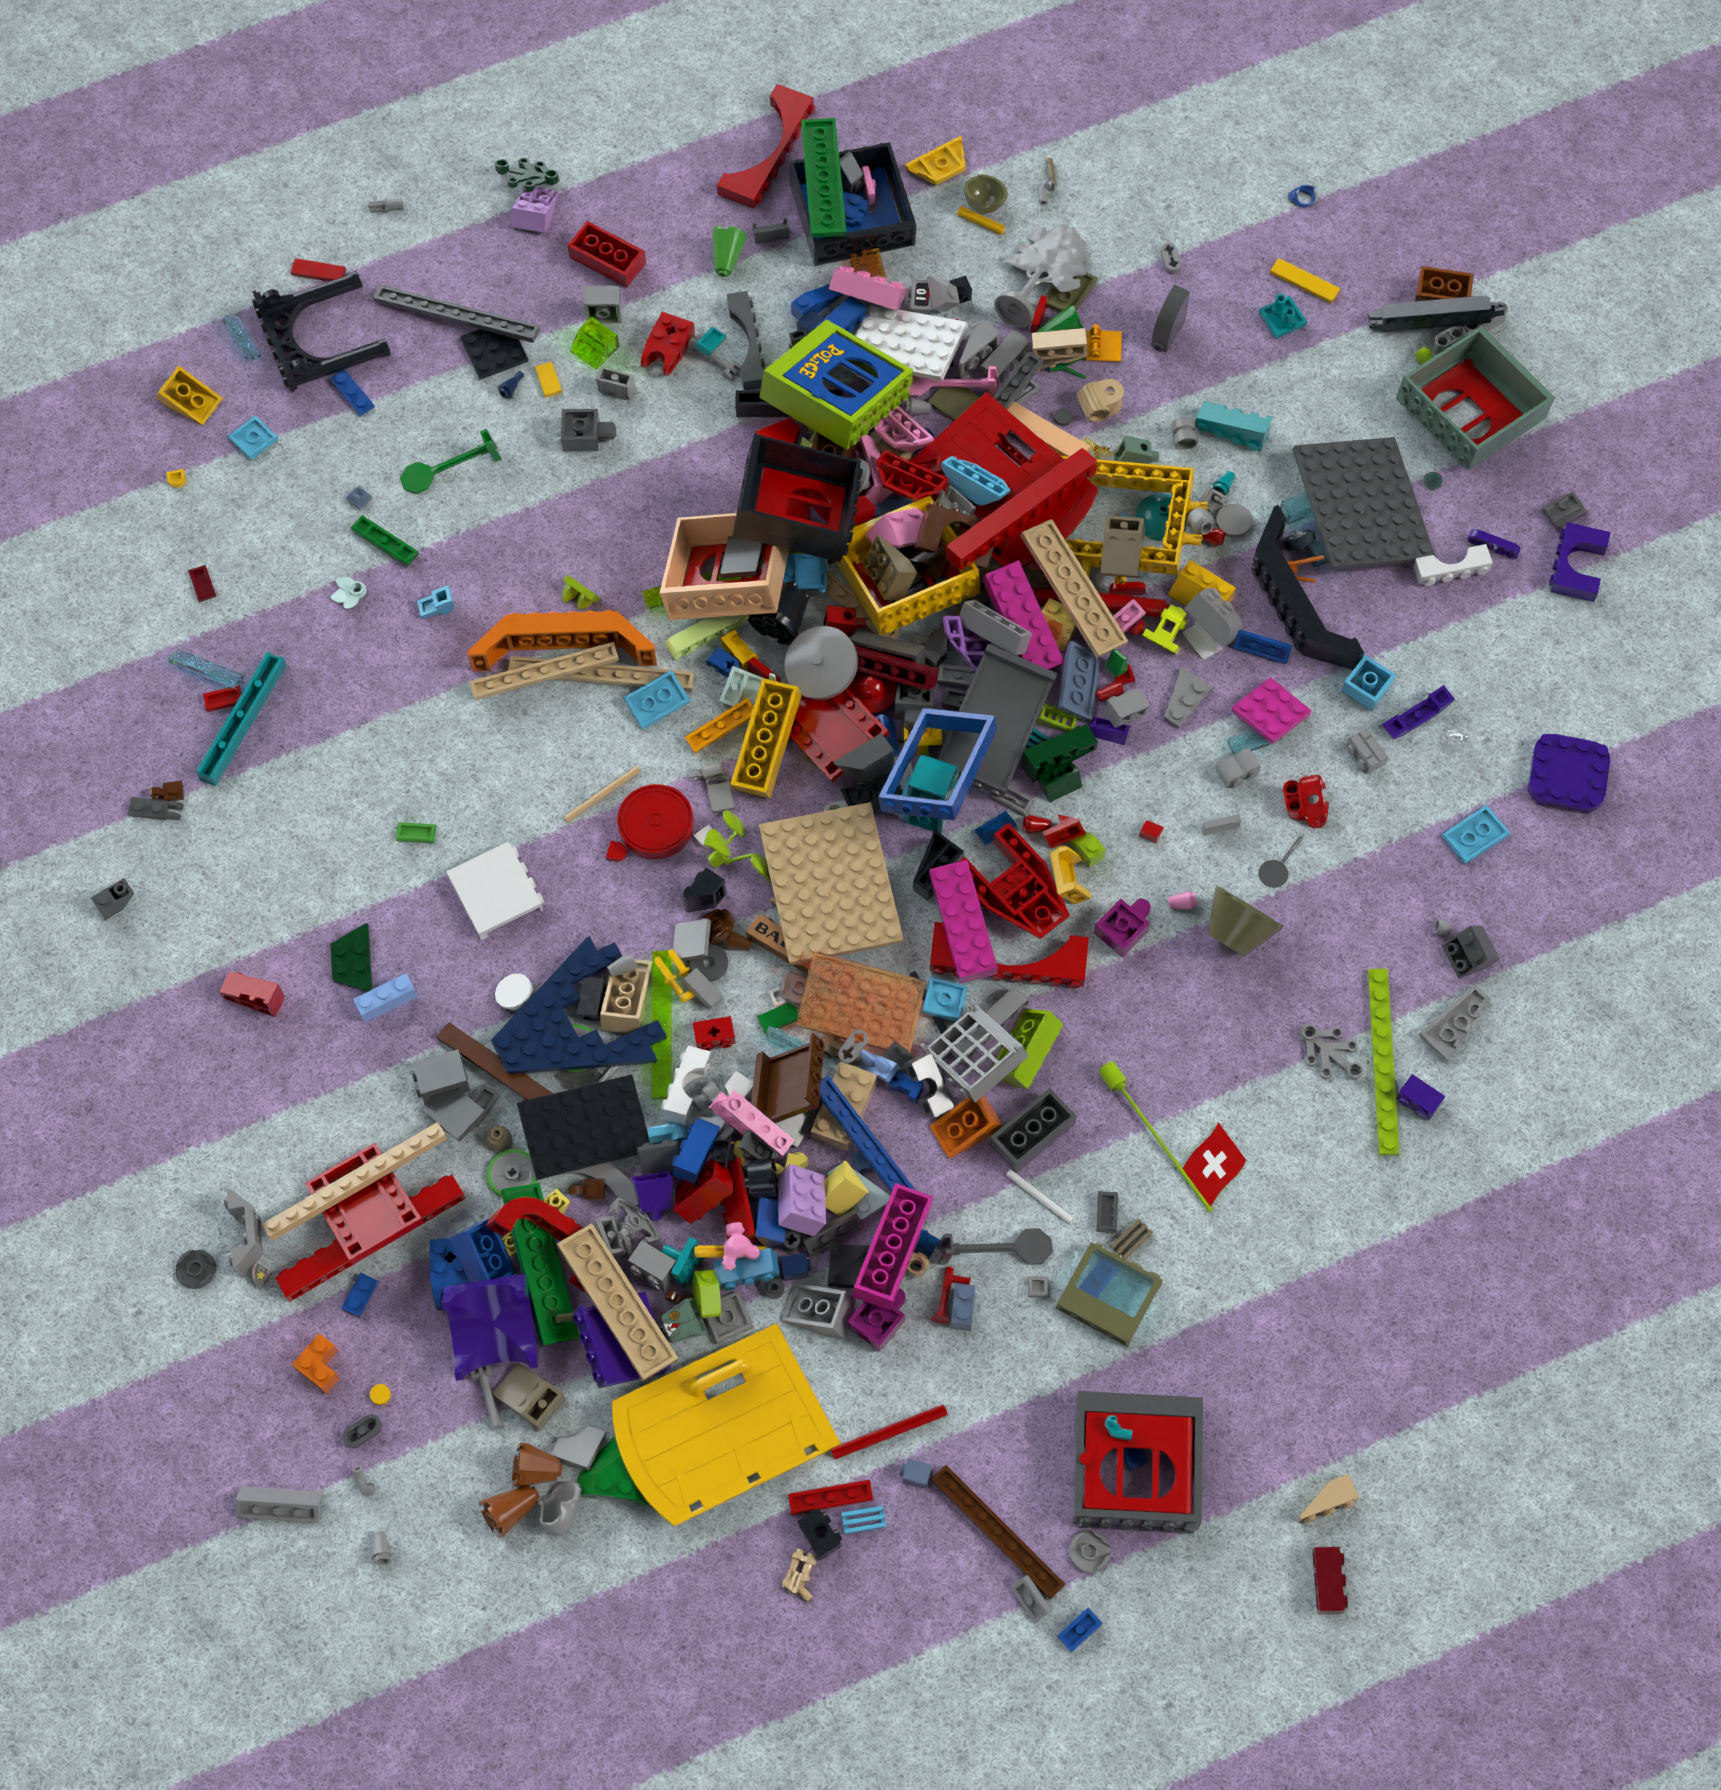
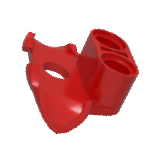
(1313, 814)

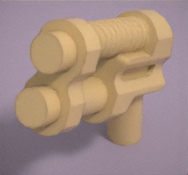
(795, 1581)

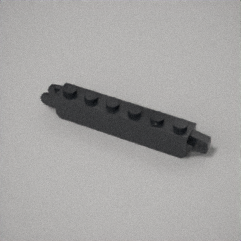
(1435, 313)

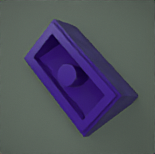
(1105, 730)

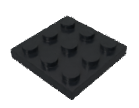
(492, 352)

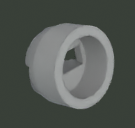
(1443, 927)

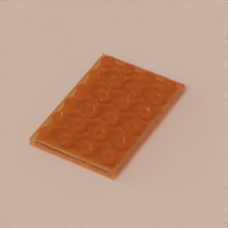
(856, 996)

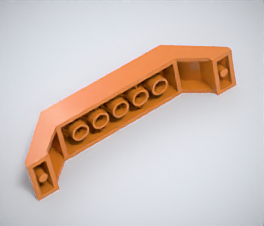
(560, 631)

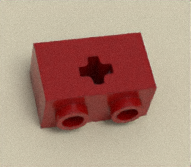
(721, 1026)

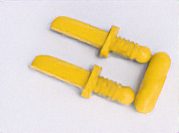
(670, 978)

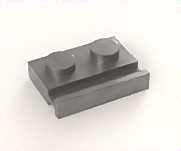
(1564, 510)

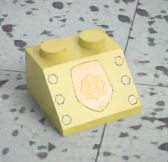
(1059, 623)

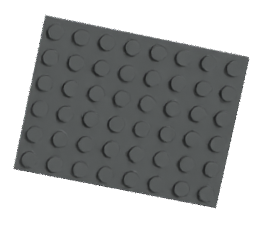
(1363, 503)

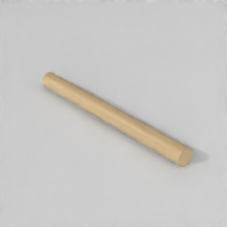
(600, 795)

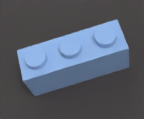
(385, 998)

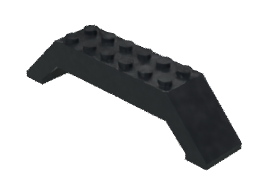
(1293, 604)

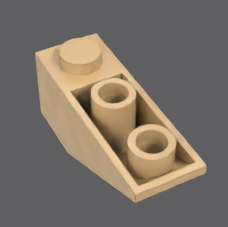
(1334, 1495)

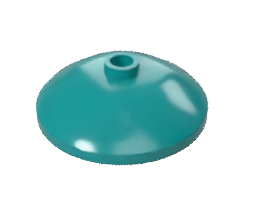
(1154, 518)

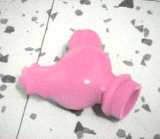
(737, 1246)

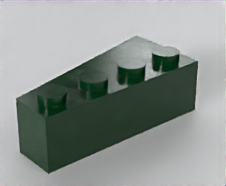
(1058, 751)

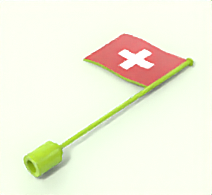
(1209, 1166)

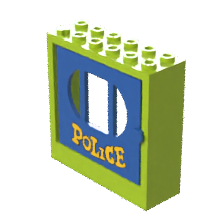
(797, 387)

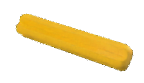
(981, 220)

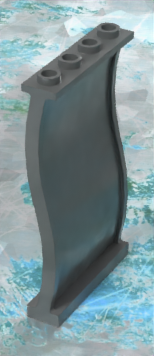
(1013, 694)

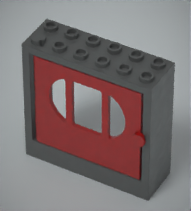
(1152, 1432)

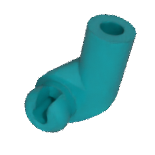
(1115, 1430)

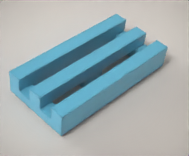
(865, 1519)

